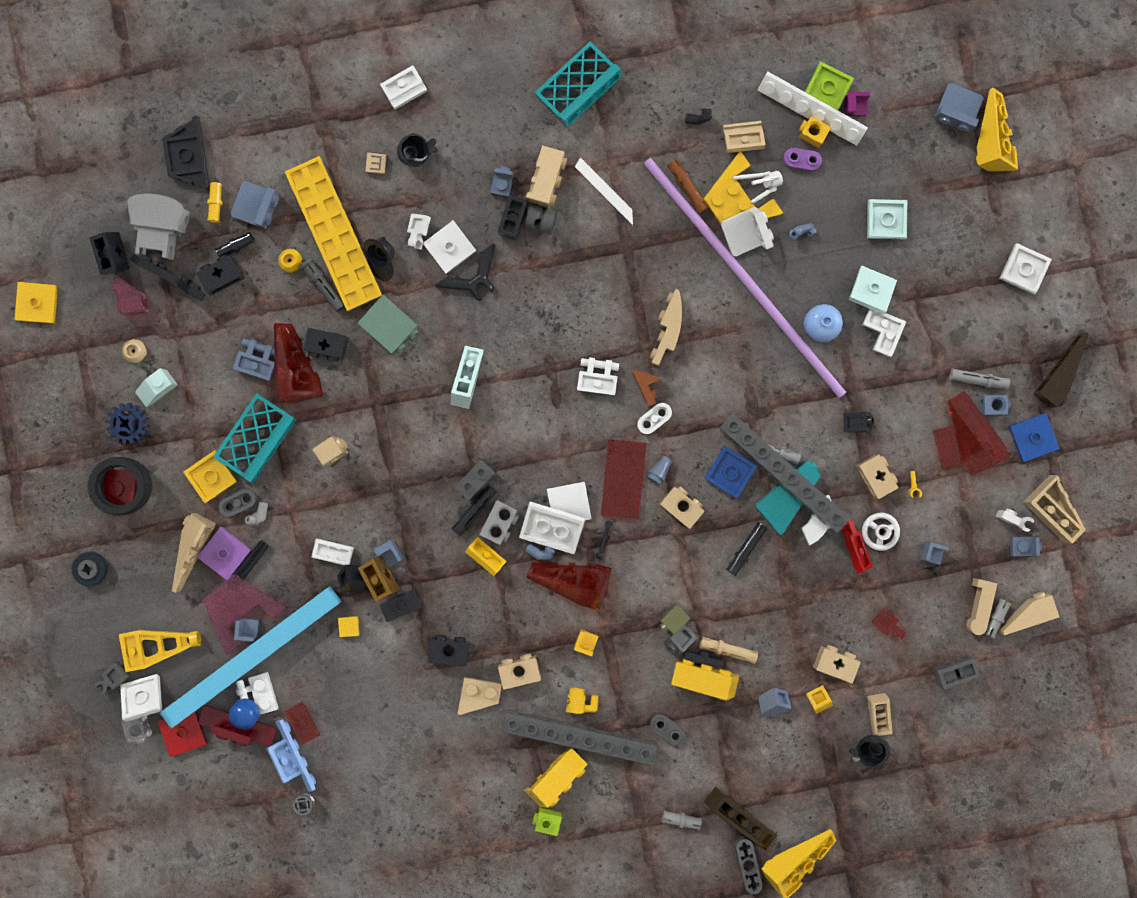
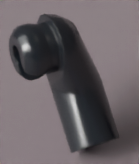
(699, 119)

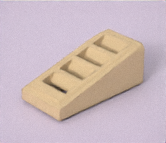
(880, 702)

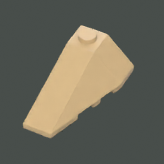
(193, 539)

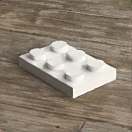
(552, 527)

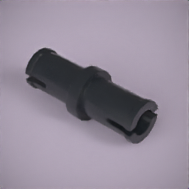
(235, 244)

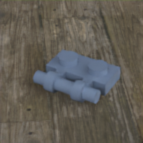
(255, 365)

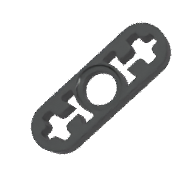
(750, 850)

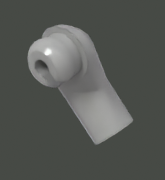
(259, 516)

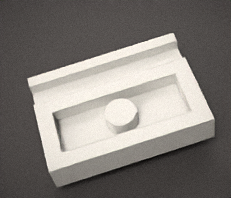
(403, 87)

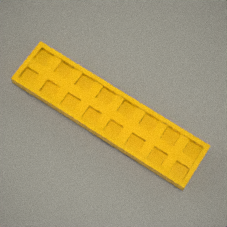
(333, 233)

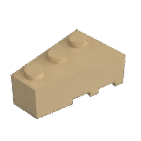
(546, 177)

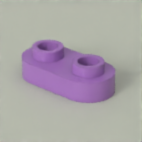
(802, 161)

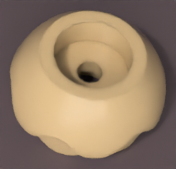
(140, 351)

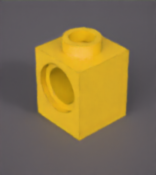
(822, 131)

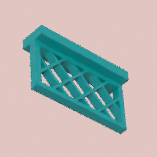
(592, 92)
(269, 447)

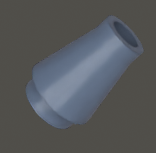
(659, 471)

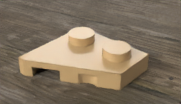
(478, 694)

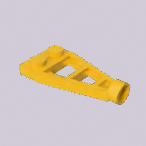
(133, 649)

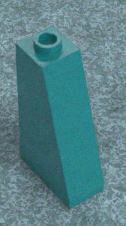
(779, 506)

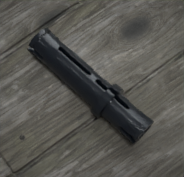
(471, 513)
(746, 549)

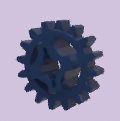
(121, 418)

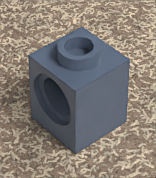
(985, 404)

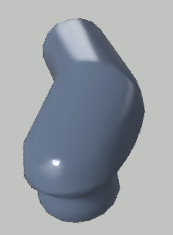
(799, 230)
(538, 554)

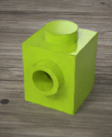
(547, 821)

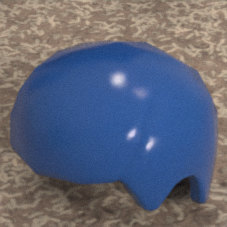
(244, 714)

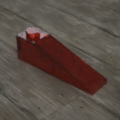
(293, 373)
(977, 439)
(575, 582)

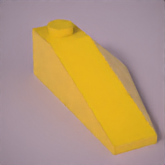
(994, 144)
(790, 866)

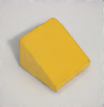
(819, 699)

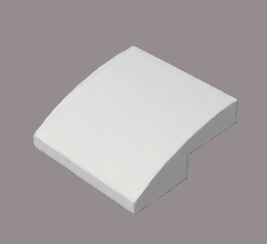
(570, 499)

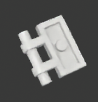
(597, 382)
(261, 690)

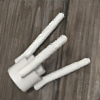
(770, 180)

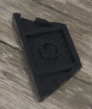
(186, 154)

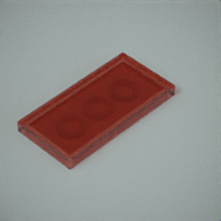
(623, 479)

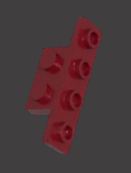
(224, 730)

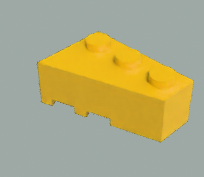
(705, 679)
(557, 778)

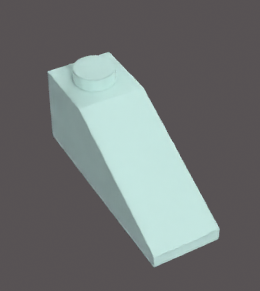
(466, 377)

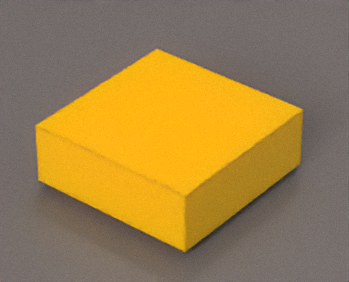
(348, 626)

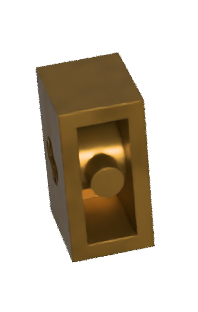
(378, 578)

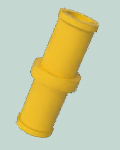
(214, 202)

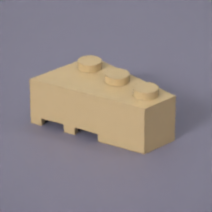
(1054, 509)

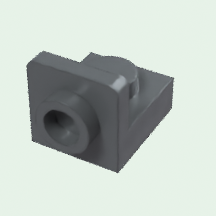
(680, 641)

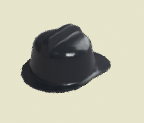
(379, 257)

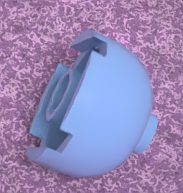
(823, 323)

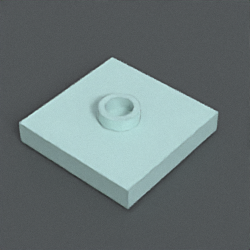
(887, 219)
(872, 290)

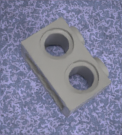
(495, 520)

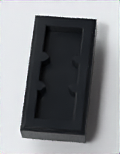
(401, 605)
(703, 657)

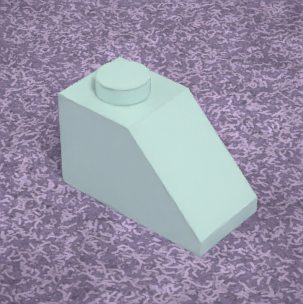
(155, 387)

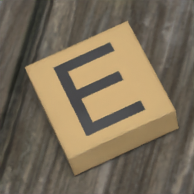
(376, 163)

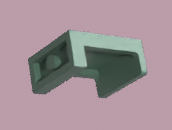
(389, 325)

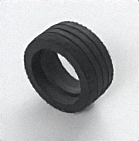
(97, 479)

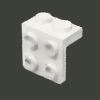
(747, 231)

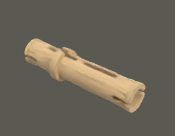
(720, 647)

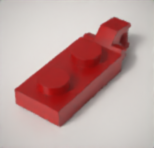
(856, 547)

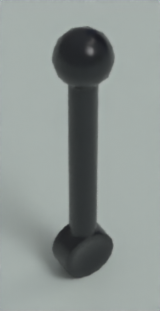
(608, 524)

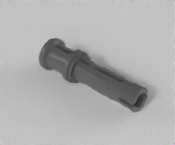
(315, 277)

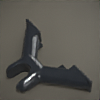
(480, 278)

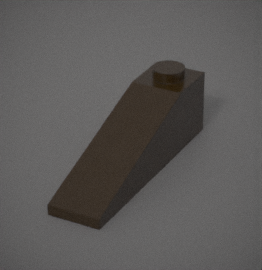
(1060, 379)
(739, 818)

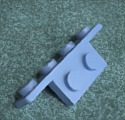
(287, 758)

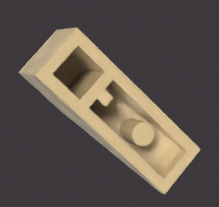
(1032, 612)

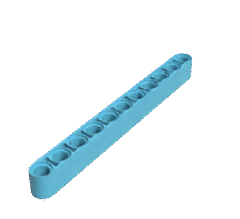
(250, 657)

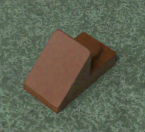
(643, 381)

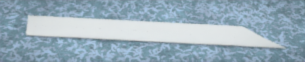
(605, 190)

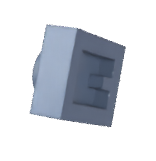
(502, 181)
(1025, 546)

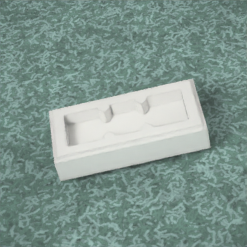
(332, 552)

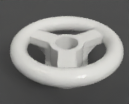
(887, 531)

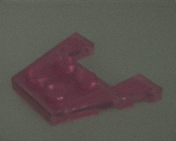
(231, 602)

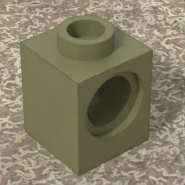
(674, 619)

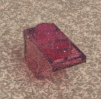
(129, 298)

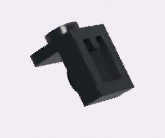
(858, 421)

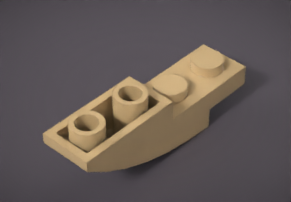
(671, 321)

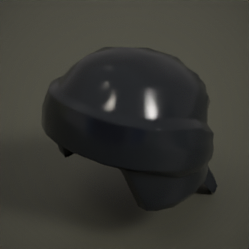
(415, 150)
(871, 751)

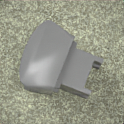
(156, 221)

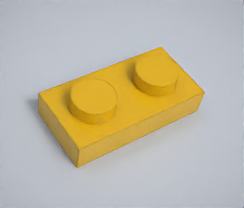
(485, 556)

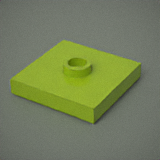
(829, 85)

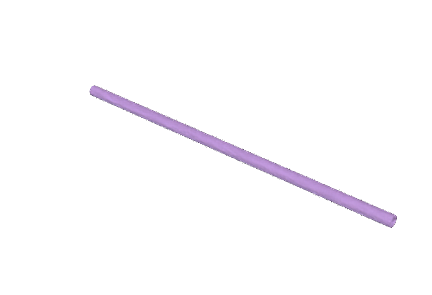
(744, 277)

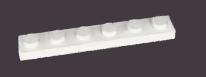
(810, 106)

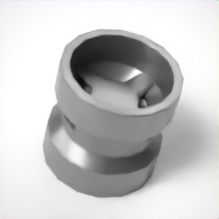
(304, 803)

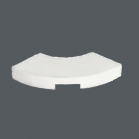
(814, 529)

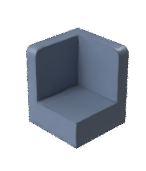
(389, 552)
(932, 552)
(247, 629)
(774, 702)

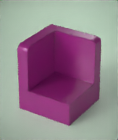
(856, 103)

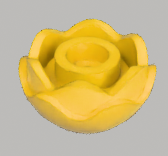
(291, 266)

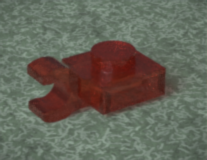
(887, 622)

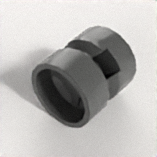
(540, 219)

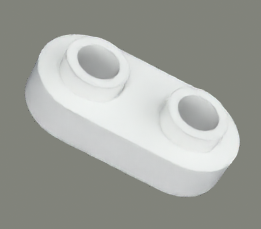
(654, 418)

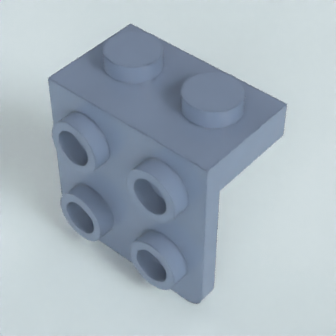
(959, 108)
(255, 204)

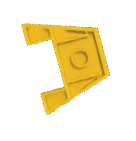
(729, 198)

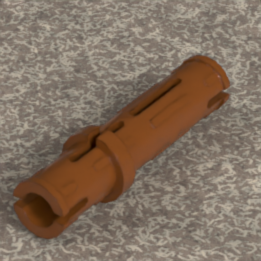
(685, 182)

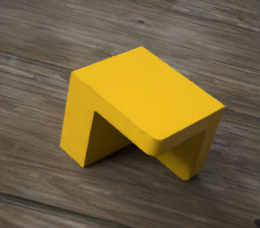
(585, 642)

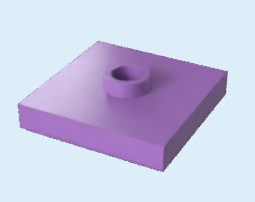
(224, 553)

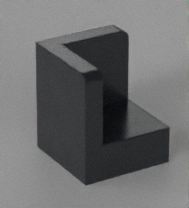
(351, 579)

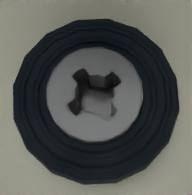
(96, 566)

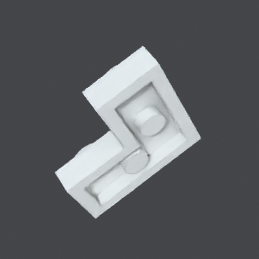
(888, 328)

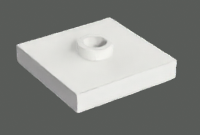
(449, 247)
(1025, 269)
(141, 697)

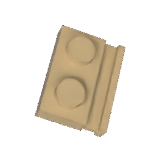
(744, 136)

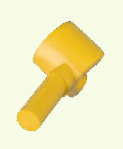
(914, 486)

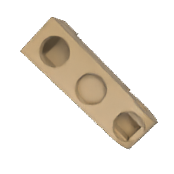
(982, 606)

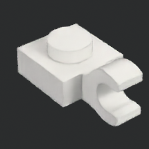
(417, 228)
(1011, 517)

